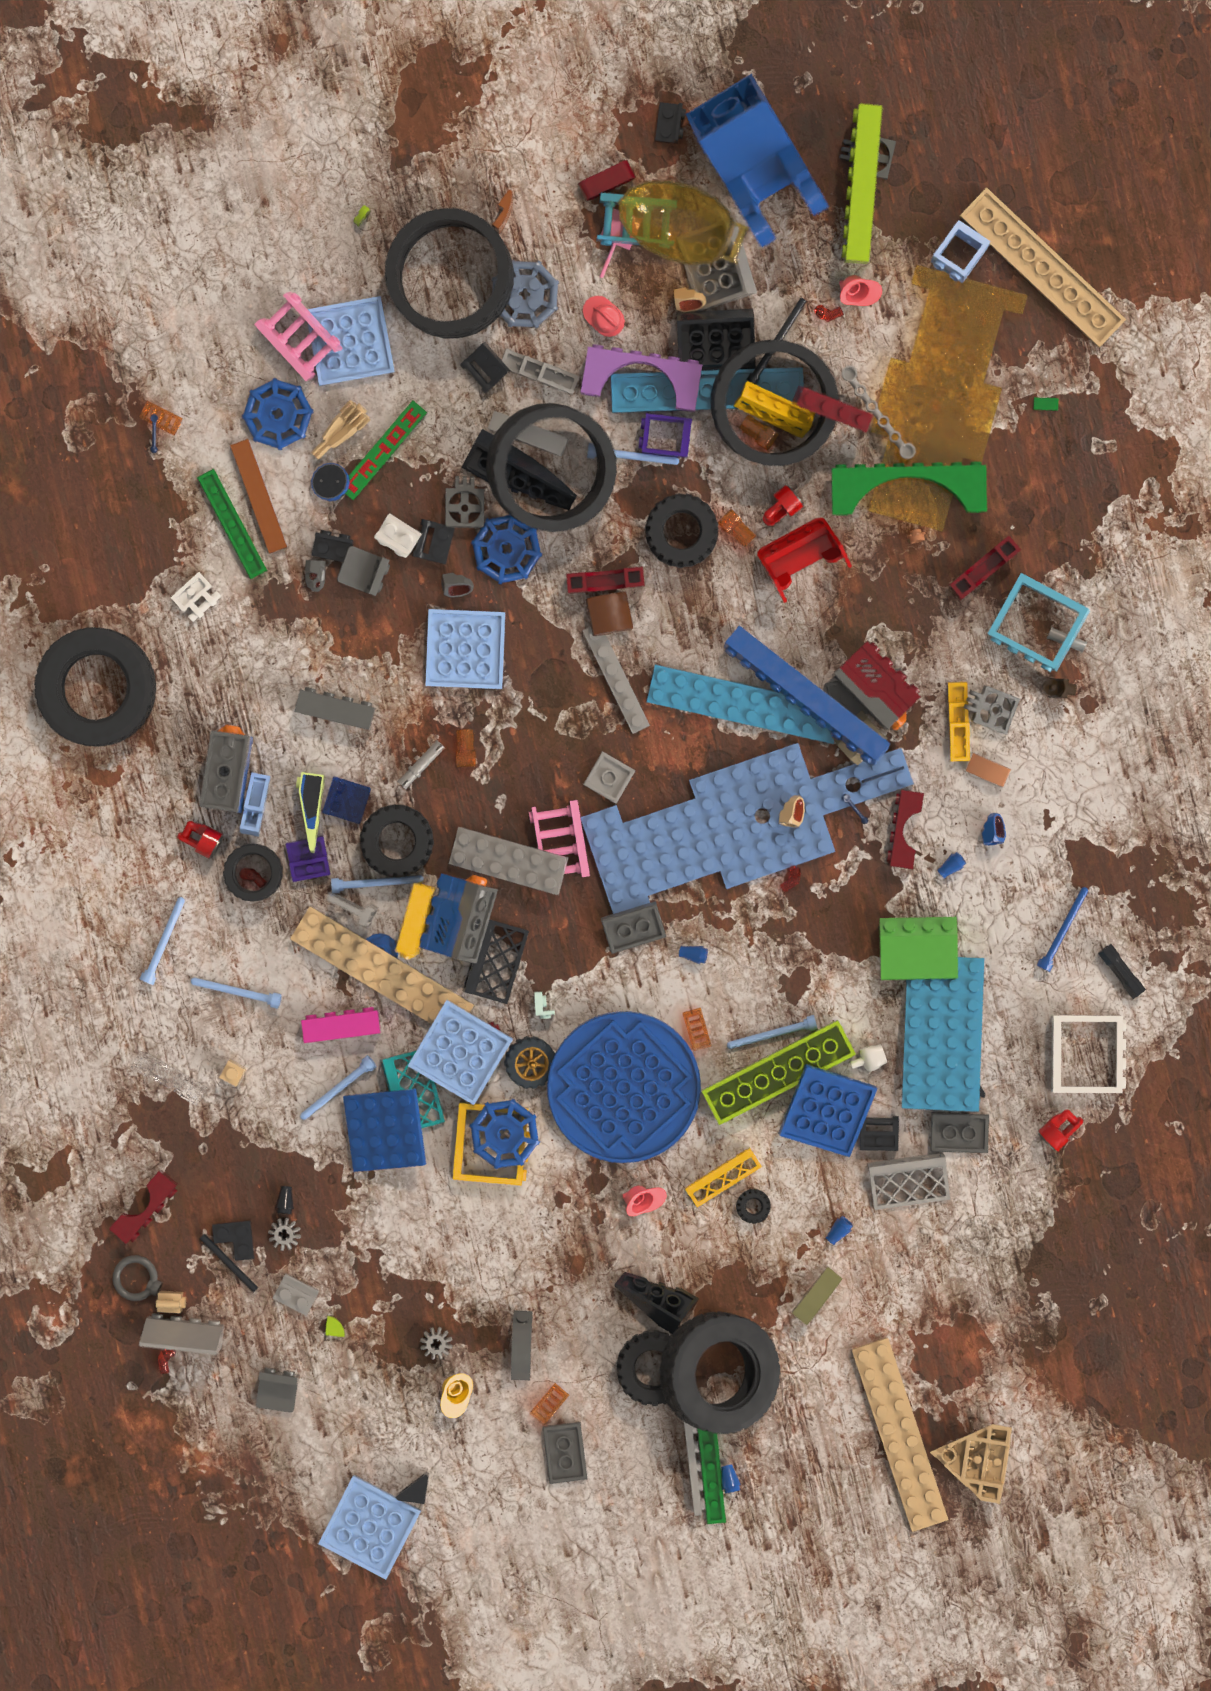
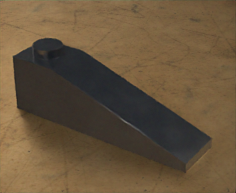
(662, 1304)

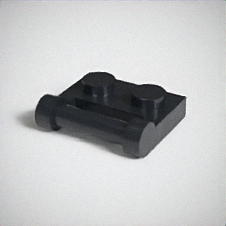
(489, 363)
(439, 545)
(880, 1139)

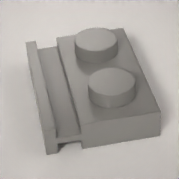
(296, 1294)

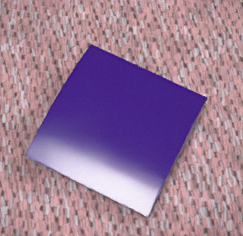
(305, 864)

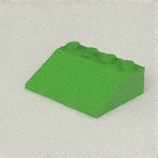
(918, 948)

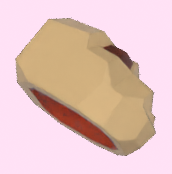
(688, 300)
(792, 812)

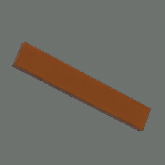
(258, 496)

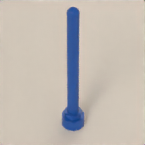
(1046, 962)

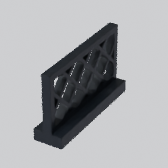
(475, 969)

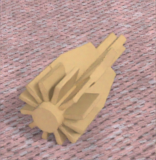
(342, 427)

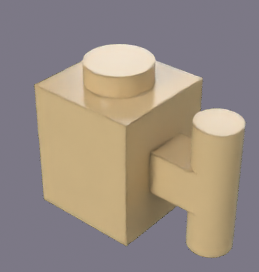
(170, 1302)

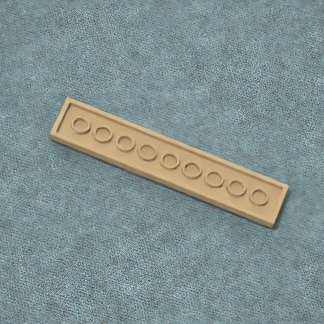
(1043, 267)
(374, 966)
(899, 1434)

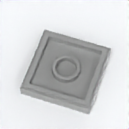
(609, 777)

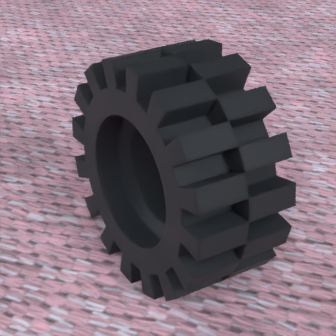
(753, 1194)

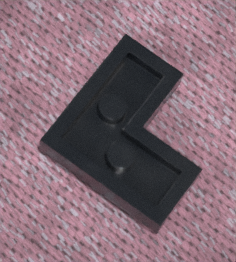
(240, 1234)

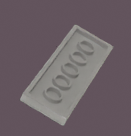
(508, 860)

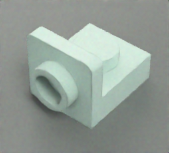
(540, 1002)

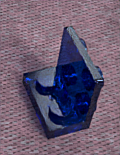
(346, 800)

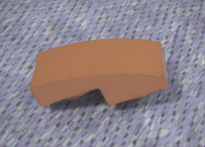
(988, 770)

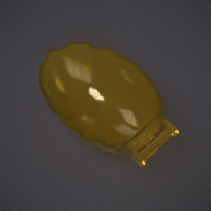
(680, 222)

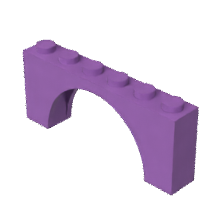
(603, 363)

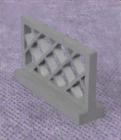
(366, 914)
(905, 1165)

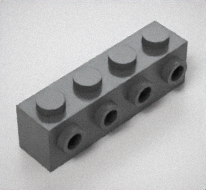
(335, 709)

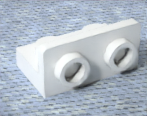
(397, 536)

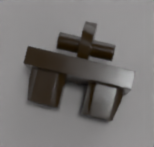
(1058, 688)

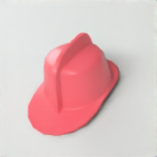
(859, 291)
(603, 316)
(643, 1200)

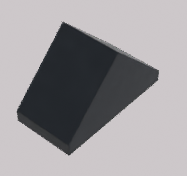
(415, 1491)

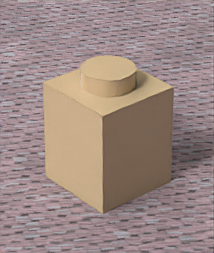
(233, 1072)

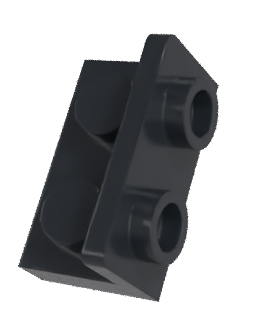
(669, 122)
(331, 546)

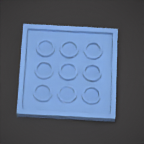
(362, 335)
(465, 649)
(460, 1052)
(369, 1527)

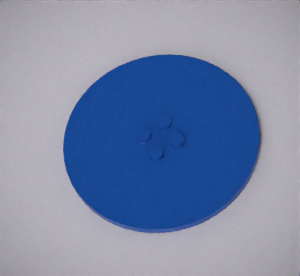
(623, 1086)

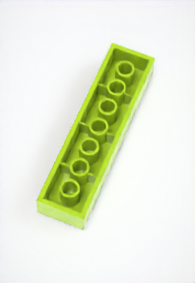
(863, 184)
(777, 1072)

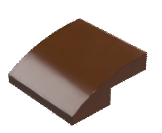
(609, 613)

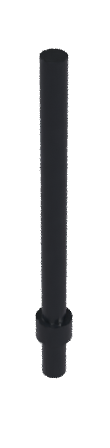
(754, 377)

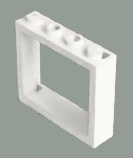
(1056, 1053)

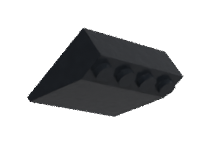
(714, 336)

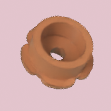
(916, 536)

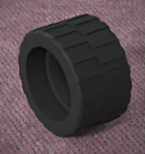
(230, 877)

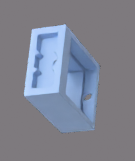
(970, 237)

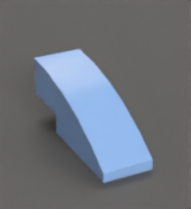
(255, 804)

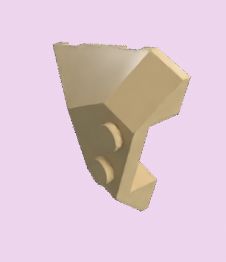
(979, 1460)

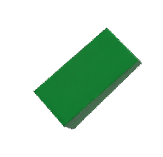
(1048, 404)

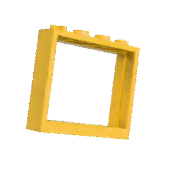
(415, 920)
(460, 1136)

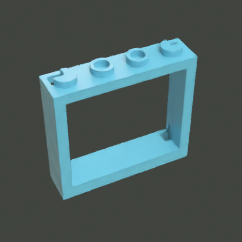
(1030, 655)

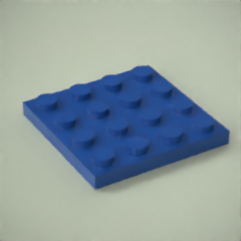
(827, 1110)
(384, 1130)

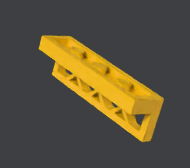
(776, 408)
(719, 1171)

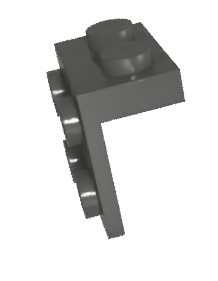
(363, 570)
(277, 1390)

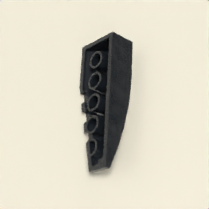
(522, 473)

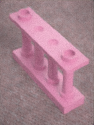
(280, 341)
(575, 830)

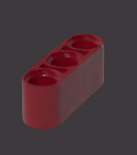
(606, 180)

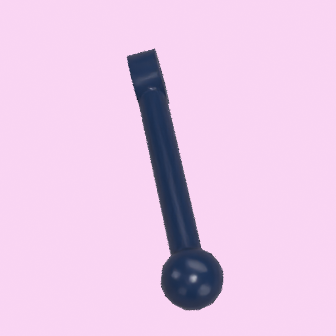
(154, 418)
(846, 798)

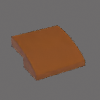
(505, 207)

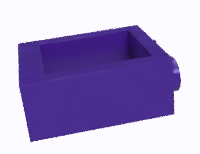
(645, 424)

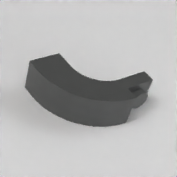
(521, 1345)

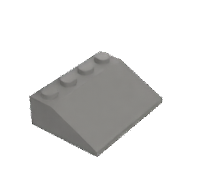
(722, 280)
(182, 1334)

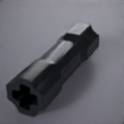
(1121, 970)

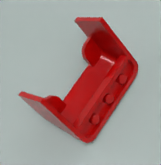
(799, 550)

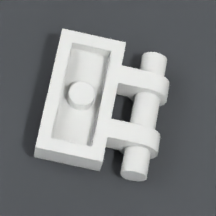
(192, 592)

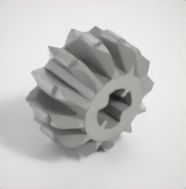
(279, 1237)
(442, 1347)

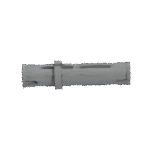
(421, 764)

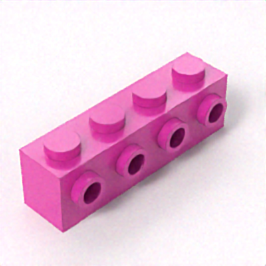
(341, 1026)

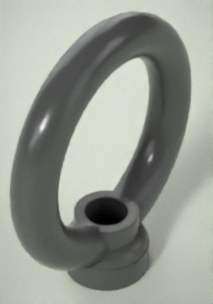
(153, 1286)

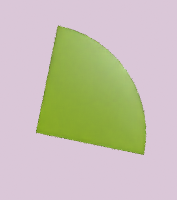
(363, 213)
(334, 1327)

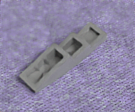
(540, 371)
(533, 436)

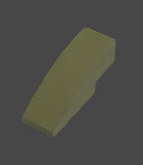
(817, 1295)

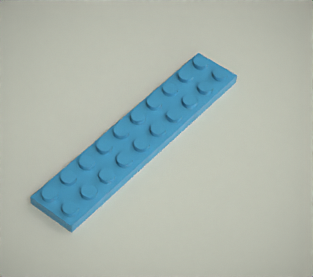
(655, 392)
(732, 702)

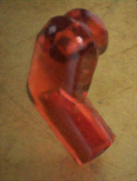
(826, 314)
(252, 875)
(793, 878)
(163, 1359)

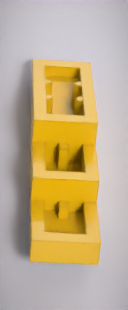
(958, 721)

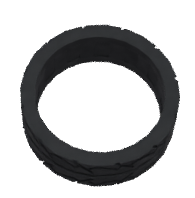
(409, 236)
(718, 402)
(602, 485)

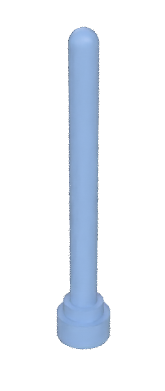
(636, 456)
(340, 885)
(149, 974)
(271, 999)
(808, 1024)
(366, 1065)

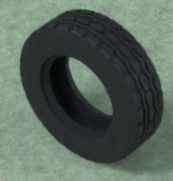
(51, 686)
(759, 1380)

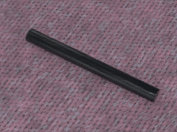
(229, 1263)

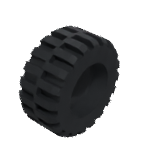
(681, 504)
(370, 841)
(626, 1367)

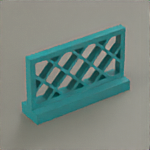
(393, 1084)

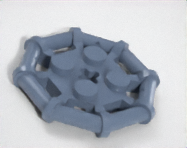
(536, 296)

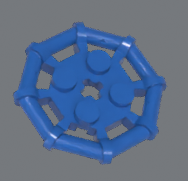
(283, 423)
(496, 553)
(493, 1134)

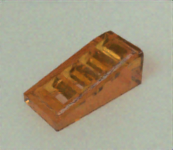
(146, 409)
(701, 1045)
(538, 1416)

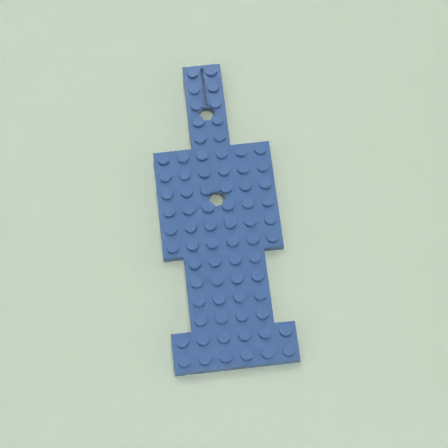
(721, 829)

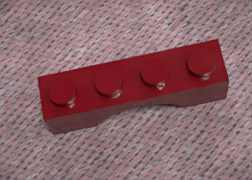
(832, 408)
(984, 567)
(605, 580)
(901, 853)
(127, 1225)

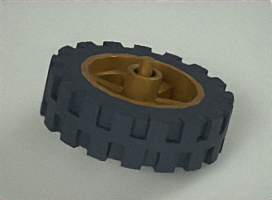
(516, 1050)

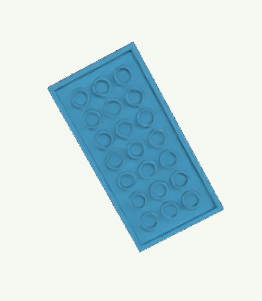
(944, 1040)

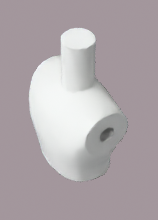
(871, 1058)

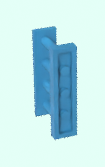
(609, 201)

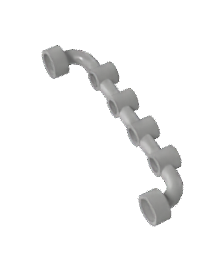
(907, 450)

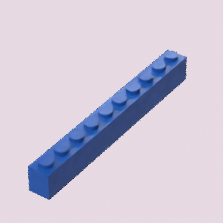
(806, 695)

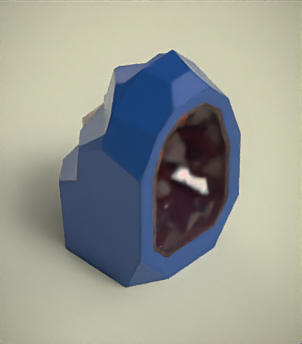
(994, 830)

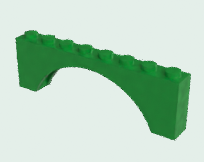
(965, 482)

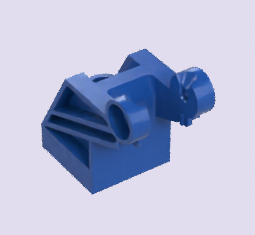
(752, 152)

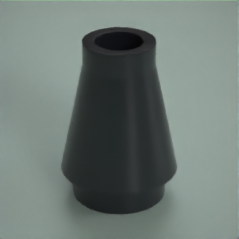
(285, 1201)

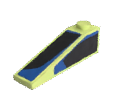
(311, 794)

